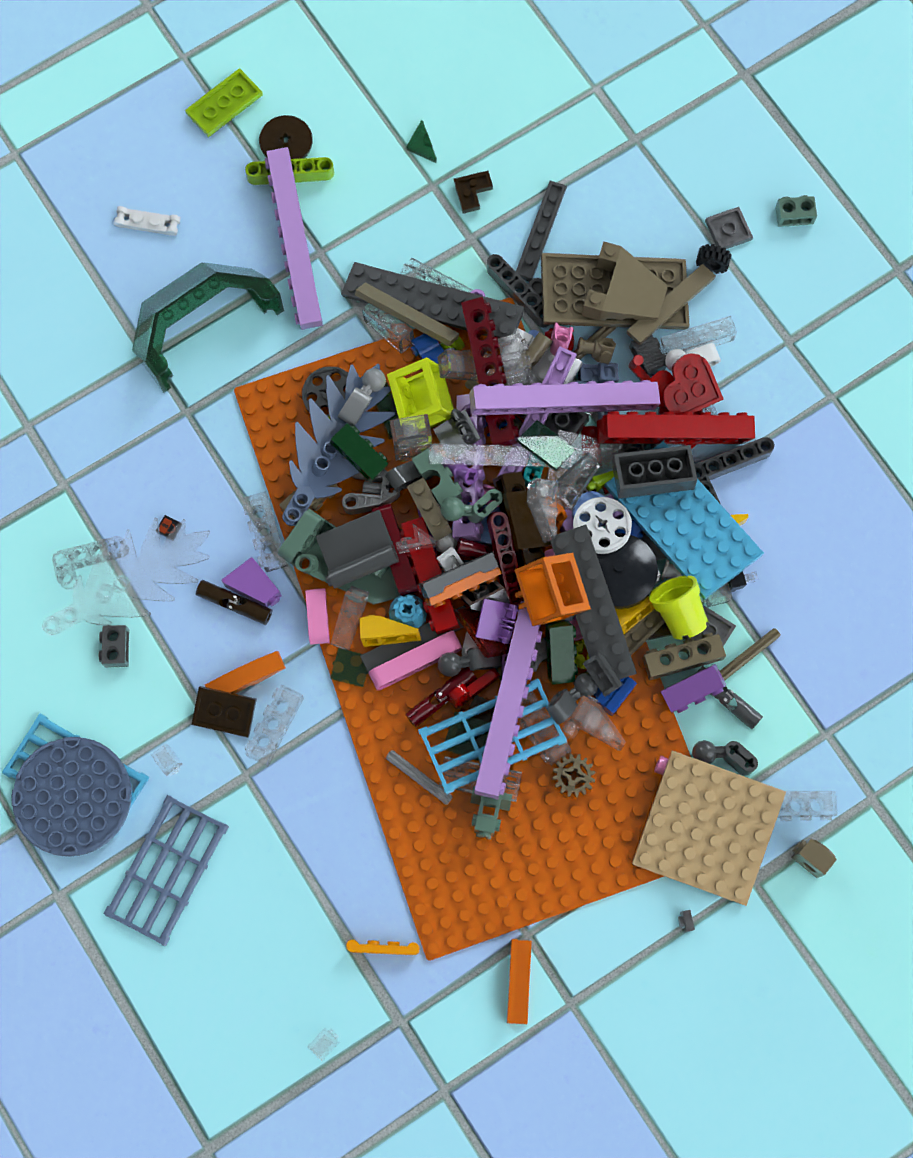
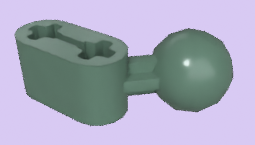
(453, 508)

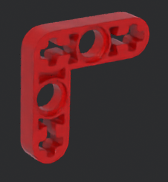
(463, 694)

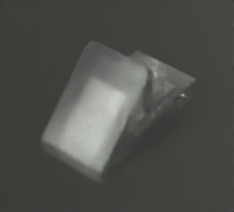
(421, 541)

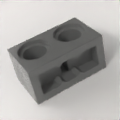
(120, 645)

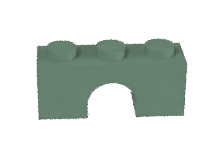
(446, 487)

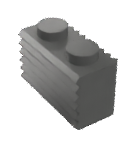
(652, 356)

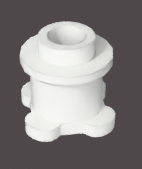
(670, 571)

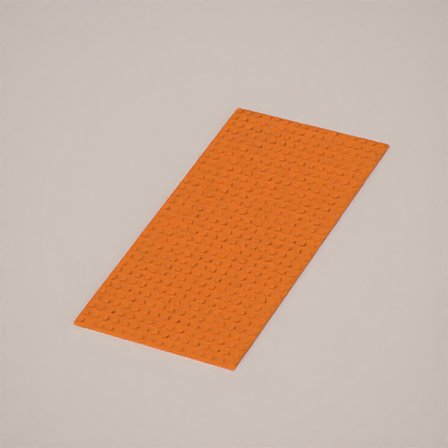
(549, 846)

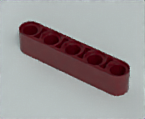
(500, 550)
(401, 571)

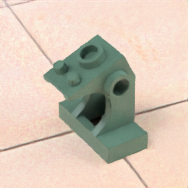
(486, 824)

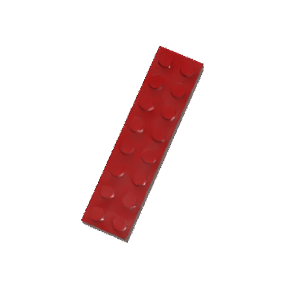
(675, 429)

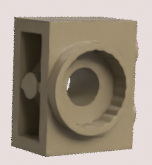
(814, 857)

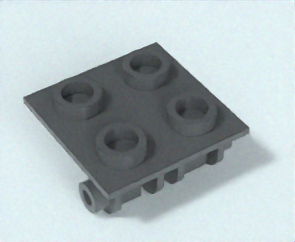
(457, 429)

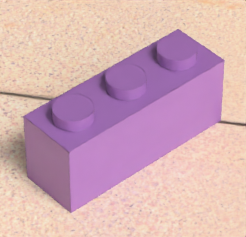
(694, 689)

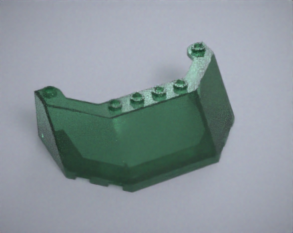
(185, 296)

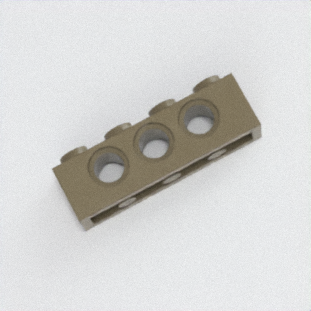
(710, 642)

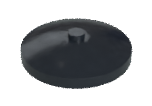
(629, 571)

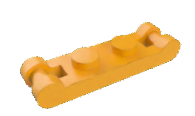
(391, 948)

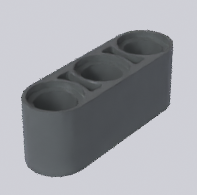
(403, 476)

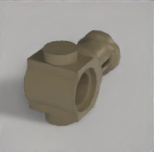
(601, 349)

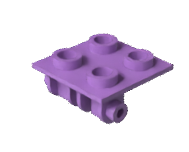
(496, 621)

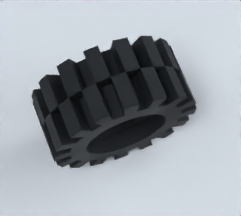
(714, 258)

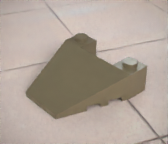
(632, 290)

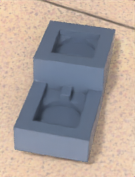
(598, 373)

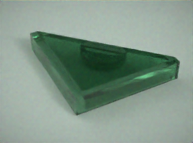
(421, 144)

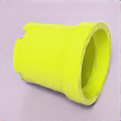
(680, 606)

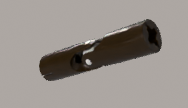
(231, 601)

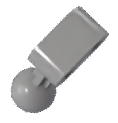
(355, 406)

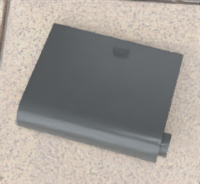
(357, 549)

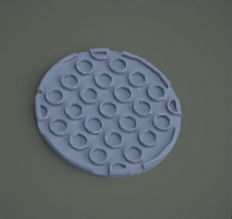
(71, 796)

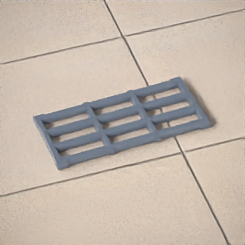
(165, 892)

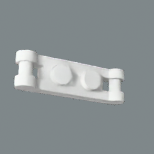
(147, 221)

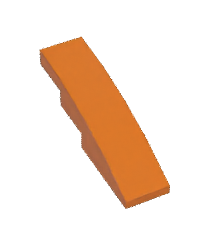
(249, 674)

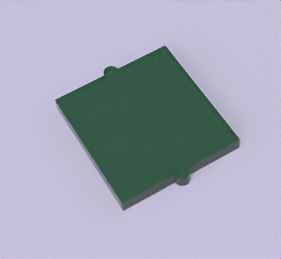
(349, 668)

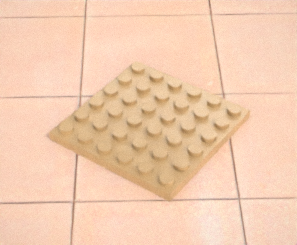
(708, 828)

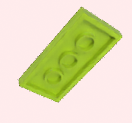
(224, 102)

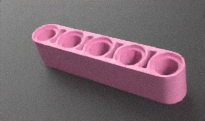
(414, 660)

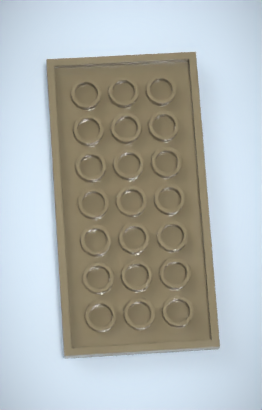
(570, 276)

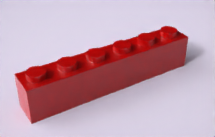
(427, 567)

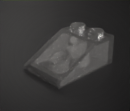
(596, 722)

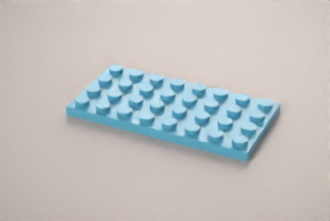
(693, 533)

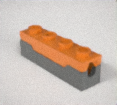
(461, 578)

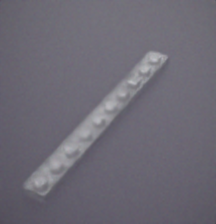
(507, 455)

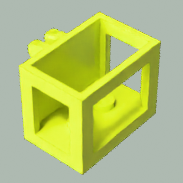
(421, 393)

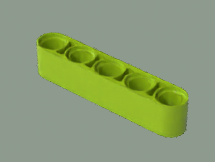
(298, 166)

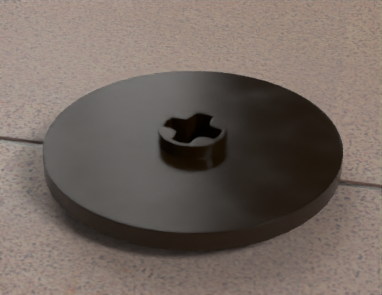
(290, 127)

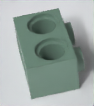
(797, 215)

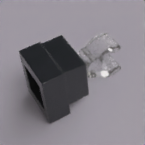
(741, 580)

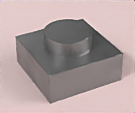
(686, 921)

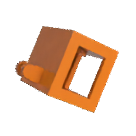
(551, 589)

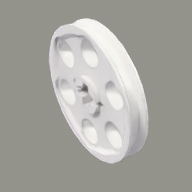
(605, 517)

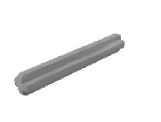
(419, 777)

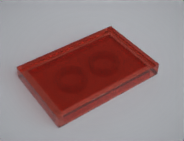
(469, 619)

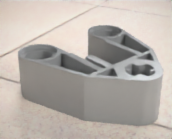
(367, 502)

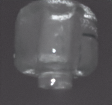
(570, 729)

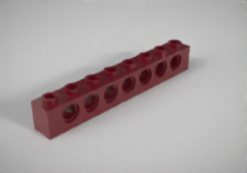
(472, 310)

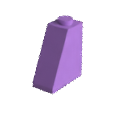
(252, 583)

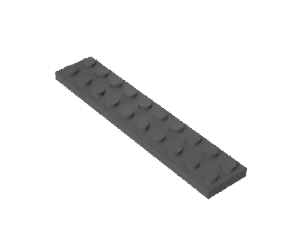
(431, 299)

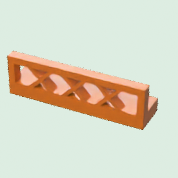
(519, 981)

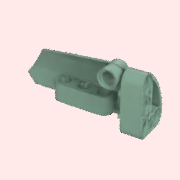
(303, 545)

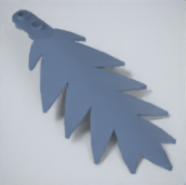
(320, 462)

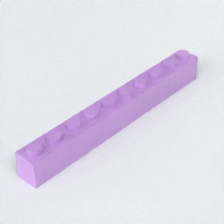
(294, 238)
(564, 397)
(508, 707)

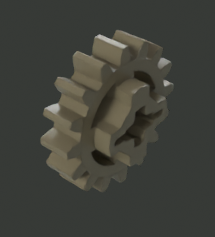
(564, 773)

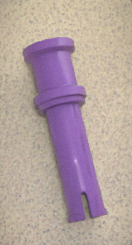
(468, 475)

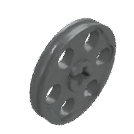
(320, 391)

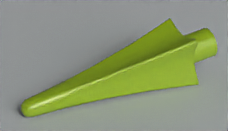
(599, 481)

